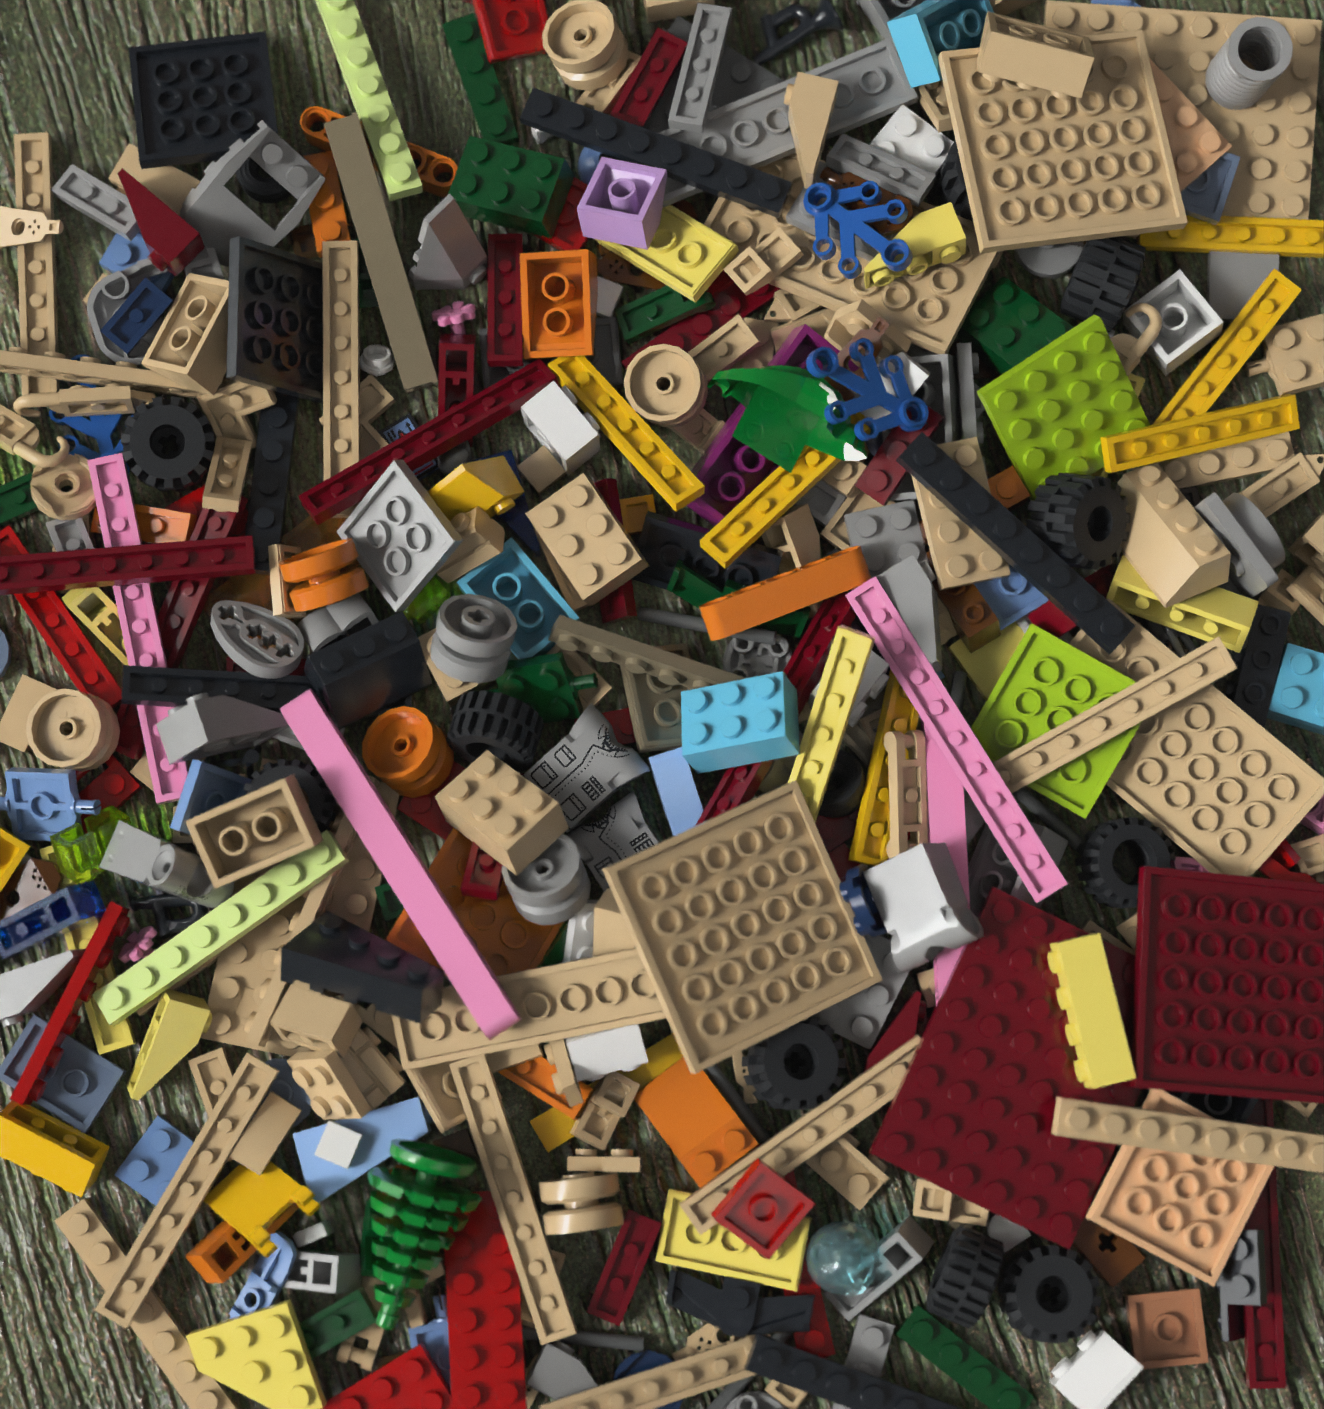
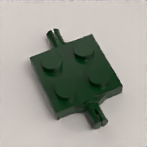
(546, 686)

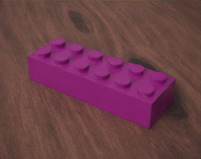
(729, 466)

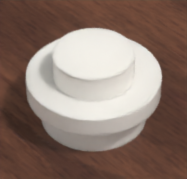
(377, 360)

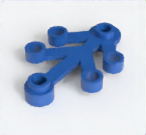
(853, 223)
(871, 389)
(99, 428)

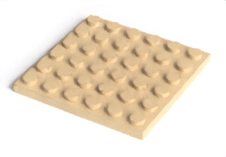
(1062, 167)
(742, 926)

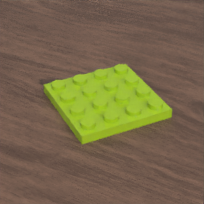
(1061, 404)
(1041, 690)

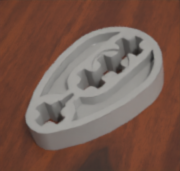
(248, 652)

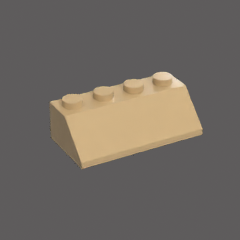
(1169, 538)

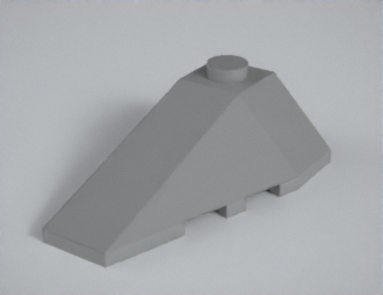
(449, 251)

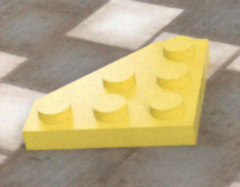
(260, 1358)

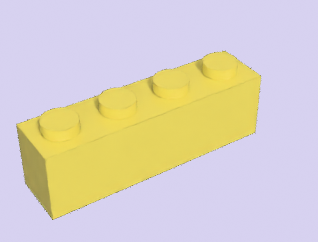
(1201, 616)
(1091, 1010)

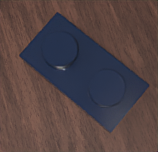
(136, 316)

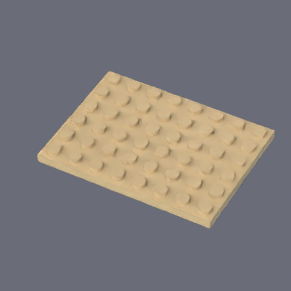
(1269, 136)

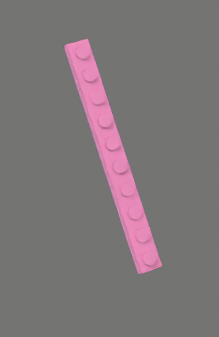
(136, 614)
(956, 740)

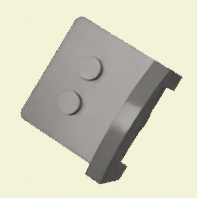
(1250, 540)

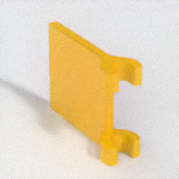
(256, 1201)

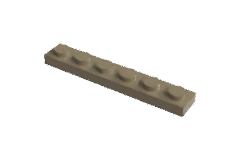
(635, 655)

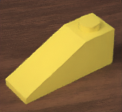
(100, 616)
(170, 1037)

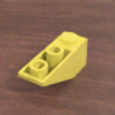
(933, 239)

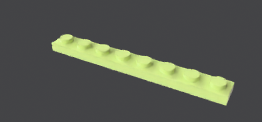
(370, 98)
(219, 929)

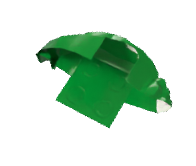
(787, 413)

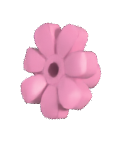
(454, 316)
(139, 945)

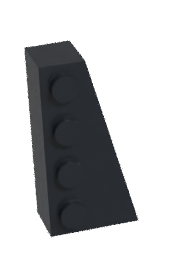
(362, 968)

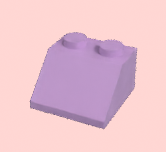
(623, 203)

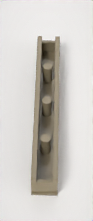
(381, 253)

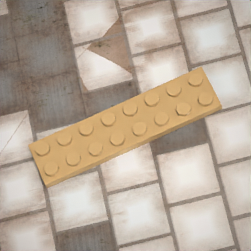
(552, 1006)

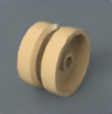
(585, 44)
(670, 365)
(72, 730)
(581, 1203)

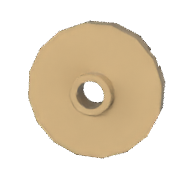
(61, 505)

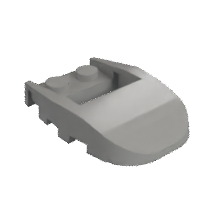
(222, 215)
(115, 288)

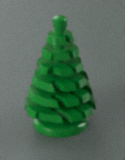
(416, 1218)

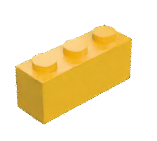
(50, 1148)

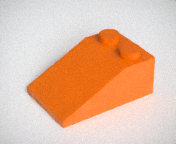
(558, 303)
(695, 1121)

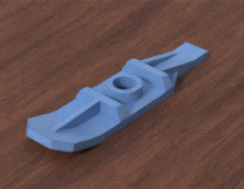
(267, 1277)

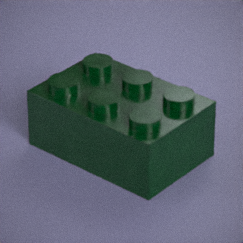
(511, 186)
(1009, 326)

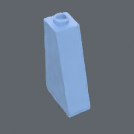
(676, 790)
(379, 1127)

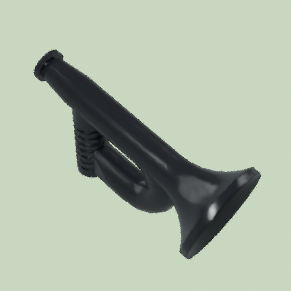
(824, 18)
(159, 906)

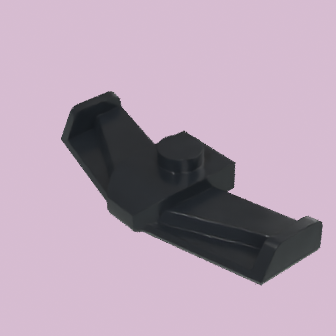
(738, 1306)

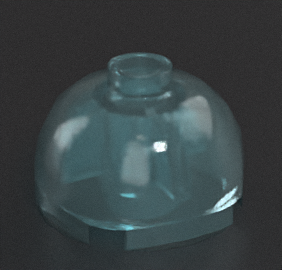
(842, 1257)

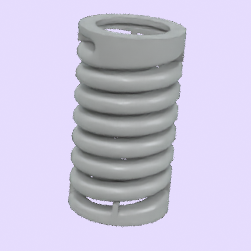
(1263, 45)

